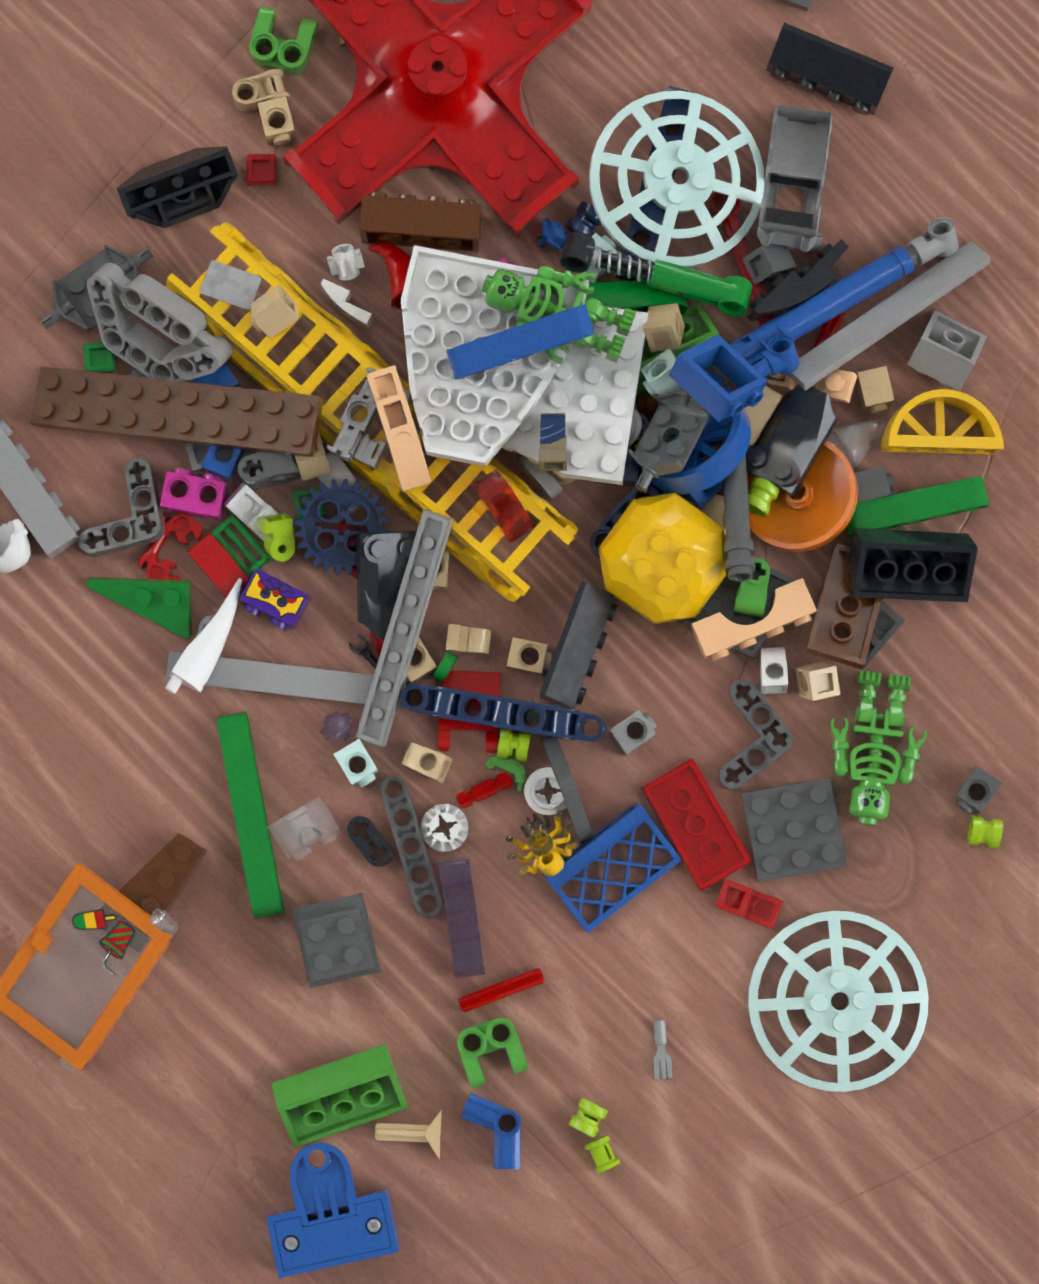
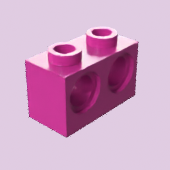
(191, 502)

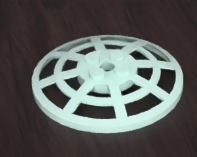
(664, 191)
(818, 1006)

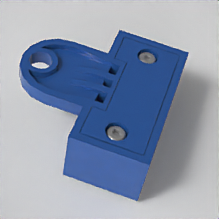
(328, 1218)

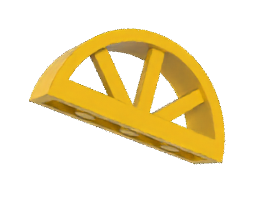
(955, 443)

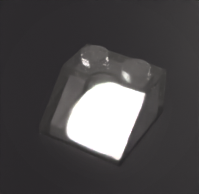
(305, 829)

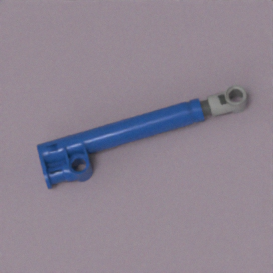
(772, 345)

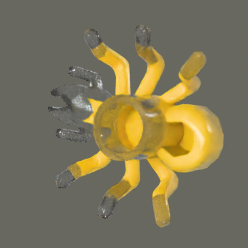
(543, 846)

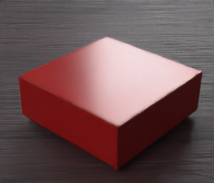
(261, 170)

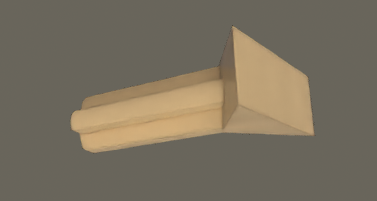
(412, 1133)

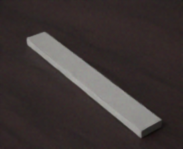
(889, 314)
(404, 628)
(286, 679)

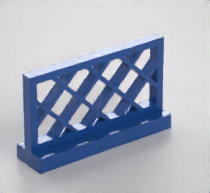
(601, 843)

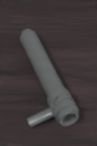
(739, 545)

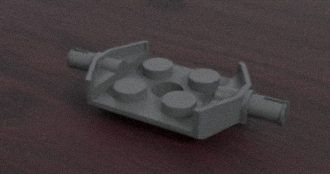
(71, 291)
(675, 415)

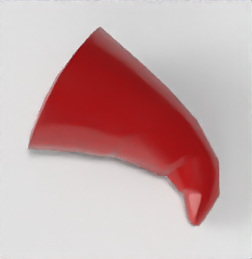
(397, 265)

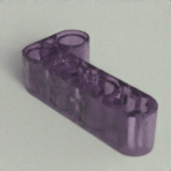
(462, 918)

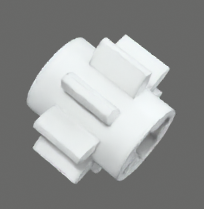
(345, 262)

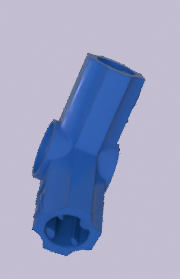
(505, 1142)

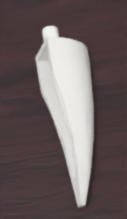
(204, 651)

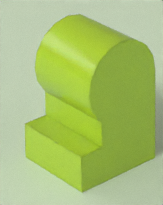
(280, 538)

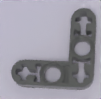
(135, 524)
(763, 744)
(568, 789)

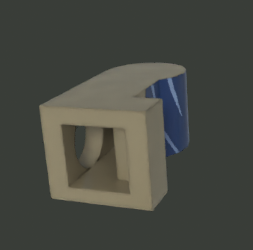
(553, 442)

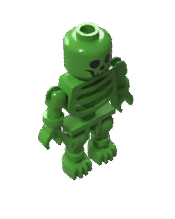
(507, 291)
(870, 799)

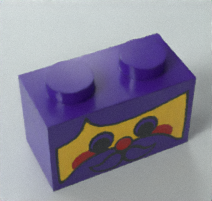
(275, 599)

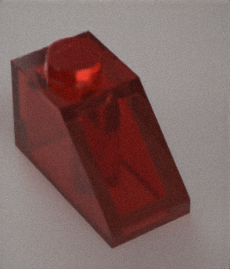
(503, 505)

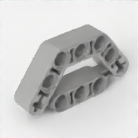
(117, 302)

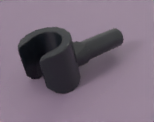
(365, 652)

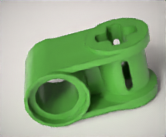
(752, 594)

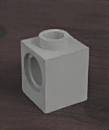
(620, 735)

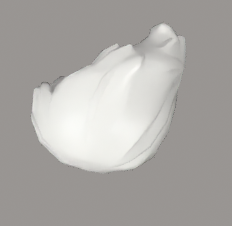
(13, 546)

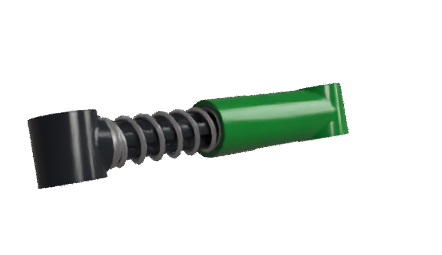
(728, 293)

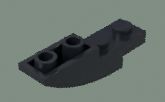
(798, 287)

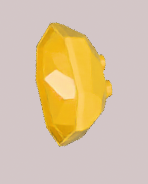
(663, 558)

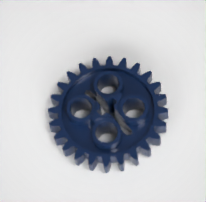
(343, 499)

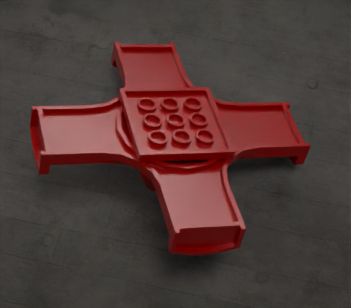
(443, 95)

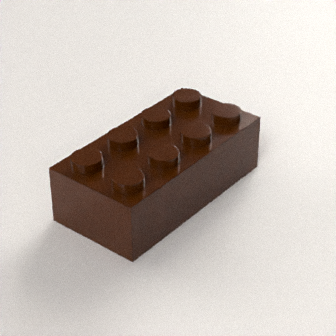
(420, 222)

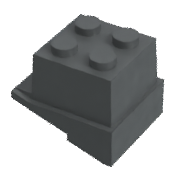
(336, 940)

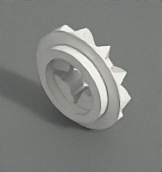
(538, 802)
(457, 833)

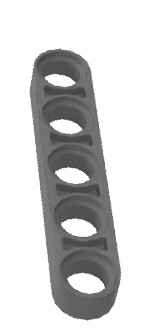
(402, 833)

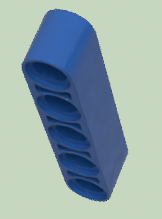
(520, 342)

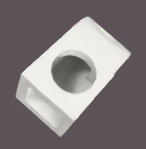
(773, 670)

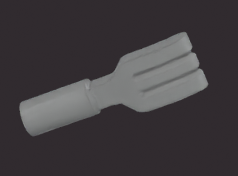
(661, 1060)

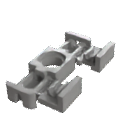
(350, 437)

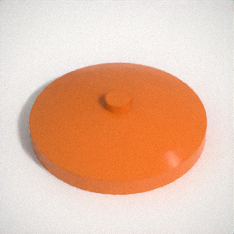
(818, 509)

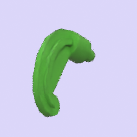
(511, 766)

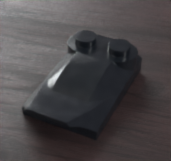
(792, 439)
(380, 572)

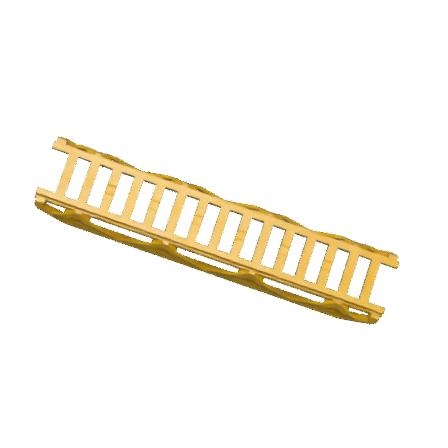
(474, 555)

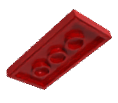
(696, 824)

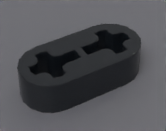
(375, 836)

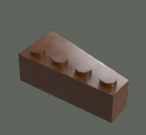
(164, 875)

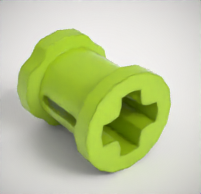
(602, 1154)

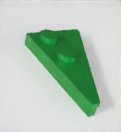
(159, 600)

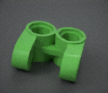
(281, 48)
(488, 1045)

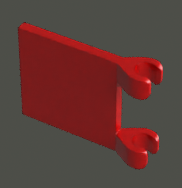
(476, 682)

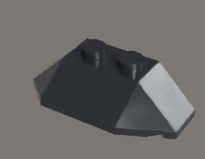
(179, 186)

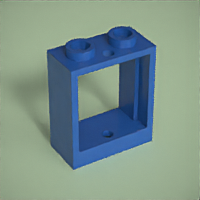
(707, 392)

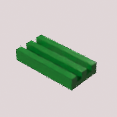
(256, 564)

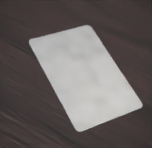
(230, 285)

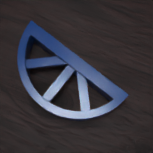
(720, 462)

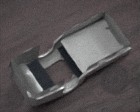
(799, 160)

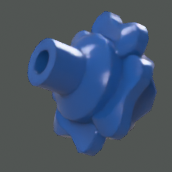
(552, 234)

